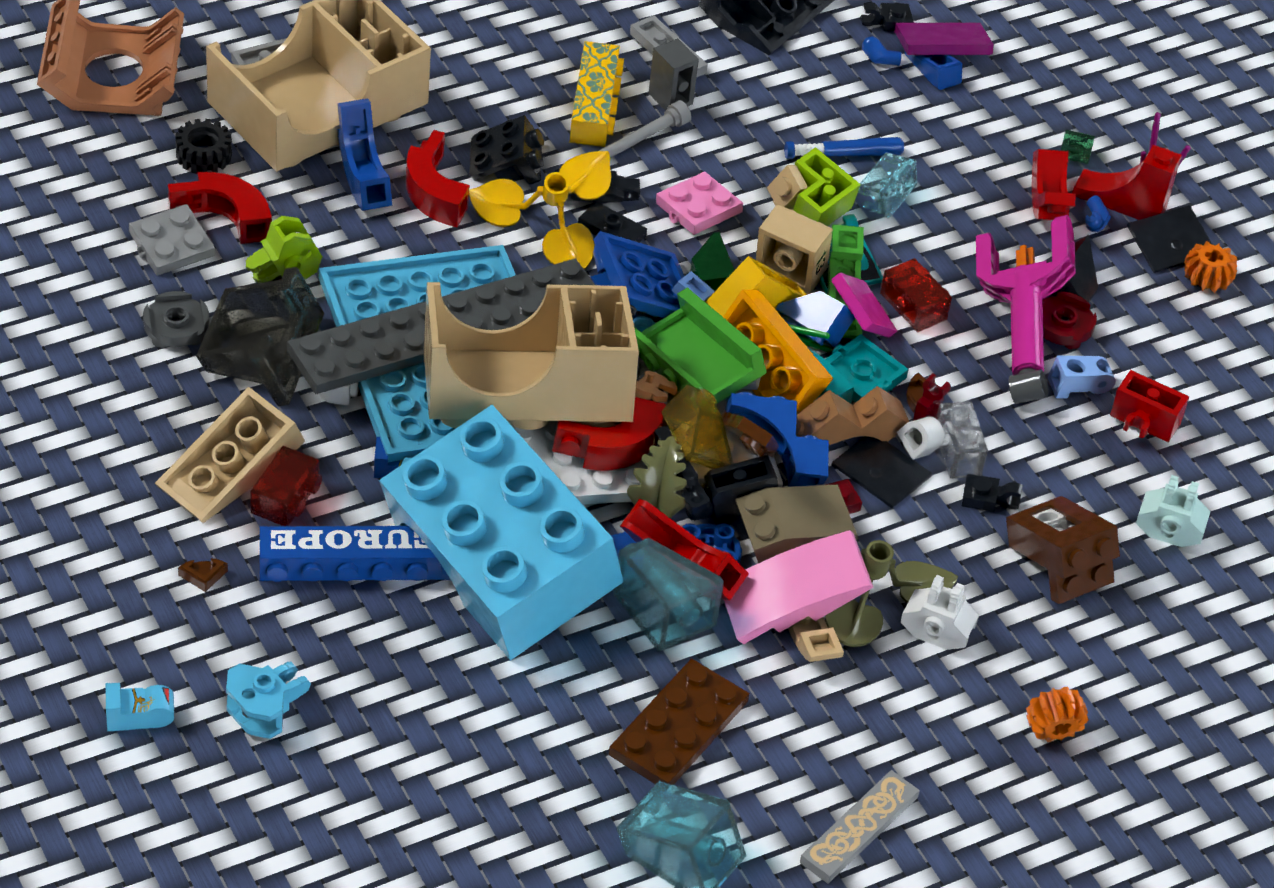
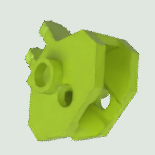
(283, 250)

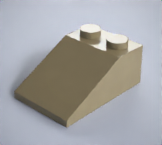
(792, 516)

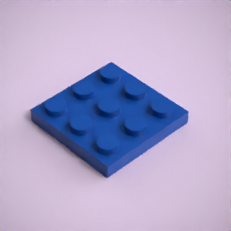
(644, 271)

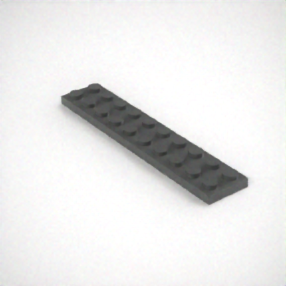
(397, 337)

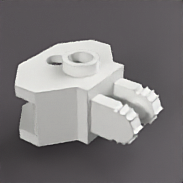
(940, 615)

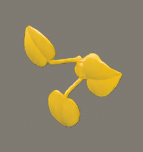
(584, 174)

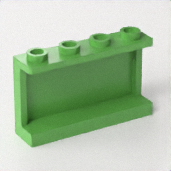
(700, 349)

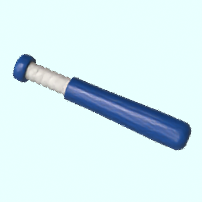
(856, 147)

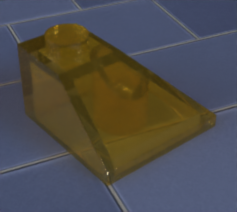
(698, 427)

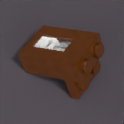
(1067, 542)

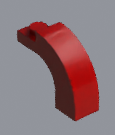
(1049, 184)
(430, 191)
(227, 197)
(611, 446)

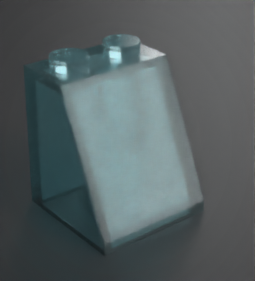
(667, 593)
(683, 837)

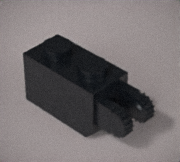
(732, 482)

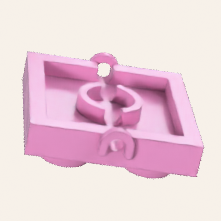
(699, 203)

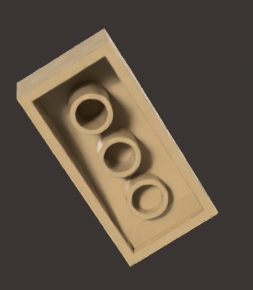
(229, 456)

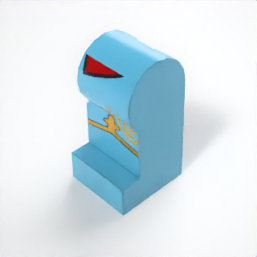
(138, 707)

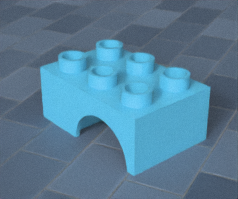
(504, 531)

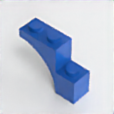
(803, 457)

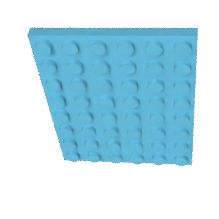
(366, 289)

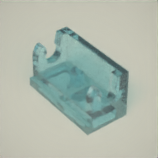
(889, 183)

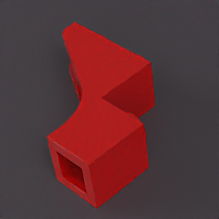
(649, 522)

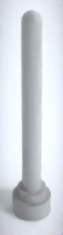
(675, 115)

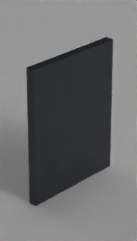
(1168, 237)
(881, 470)

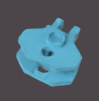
(263, 696)

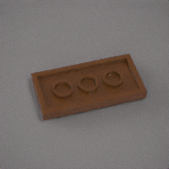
(679, 724)

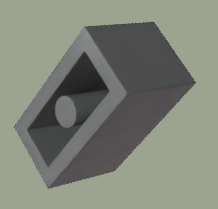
(673, 74)

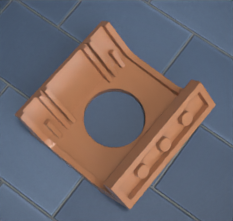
(76, 41)

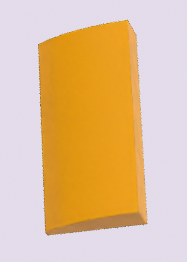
(788, 362)

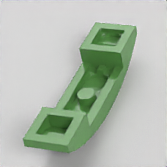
(845, 257)

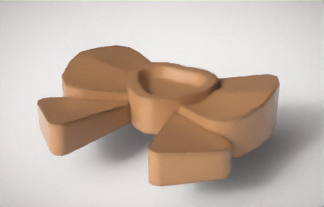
(648, 387)

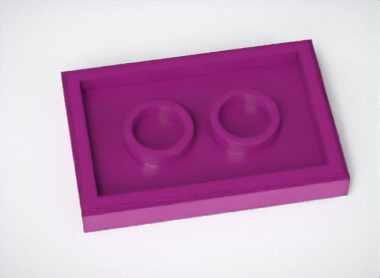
(944, 38)

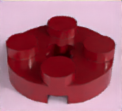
(1076, 329)

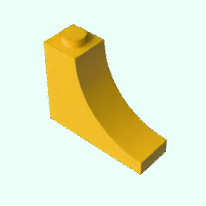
(754, 276)

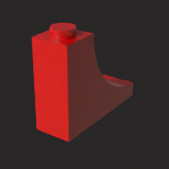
(1137, 191)

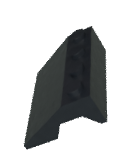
(763, 22)

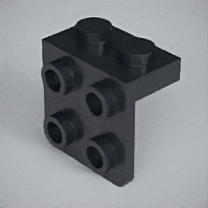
(508, 145)

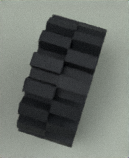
(203, 134)

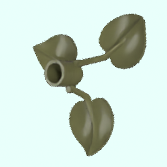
(860, 623)

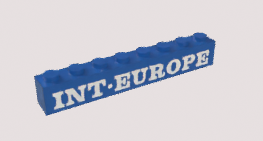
(346, 554)

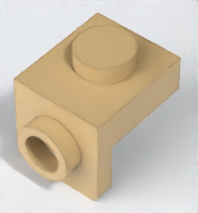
(787, 186)

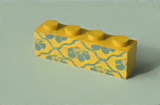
(595, 94)

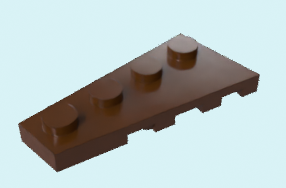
(752, 436)

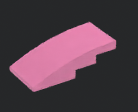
(798, 585)

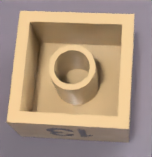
(794, 246)

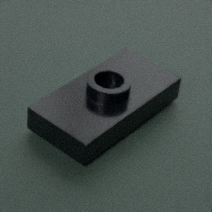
(602, 218)

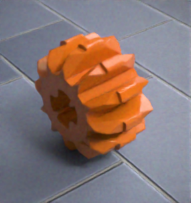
(1210, 266)
(1057, 714)

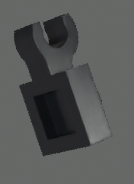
(886, 15)
(985, 493)

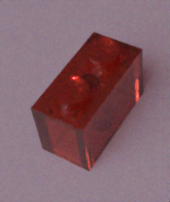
(916, 295)
(285, 486)

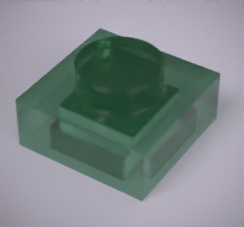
(1078, 145)

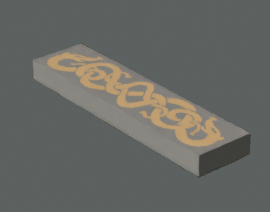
(859, 826)

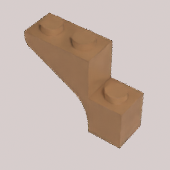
(836, 420)

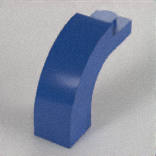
(359, 155)

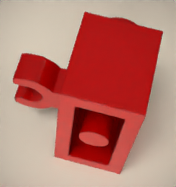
(1149, 406)

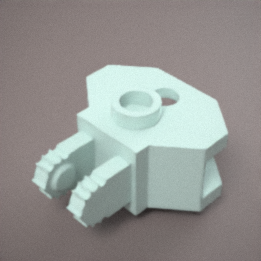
(1174, 514)

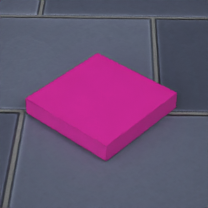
(863, 305)

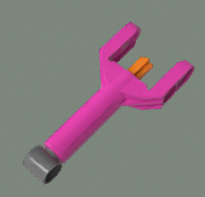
(1025, 289)

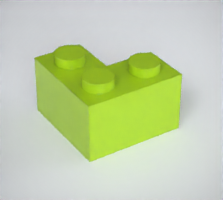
(829, 189)

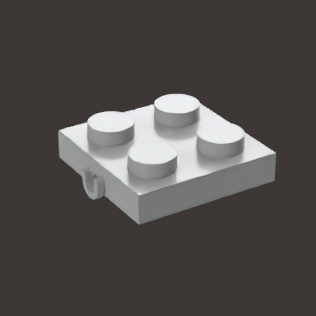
(171, 239)

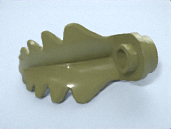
(659, 481)

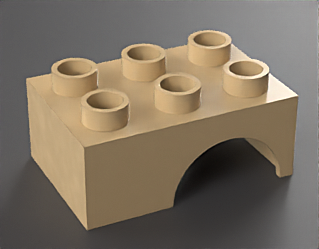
(331, 57)
(558, 365)

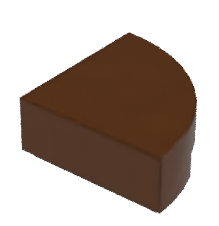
(915, 390)
(203, 573)

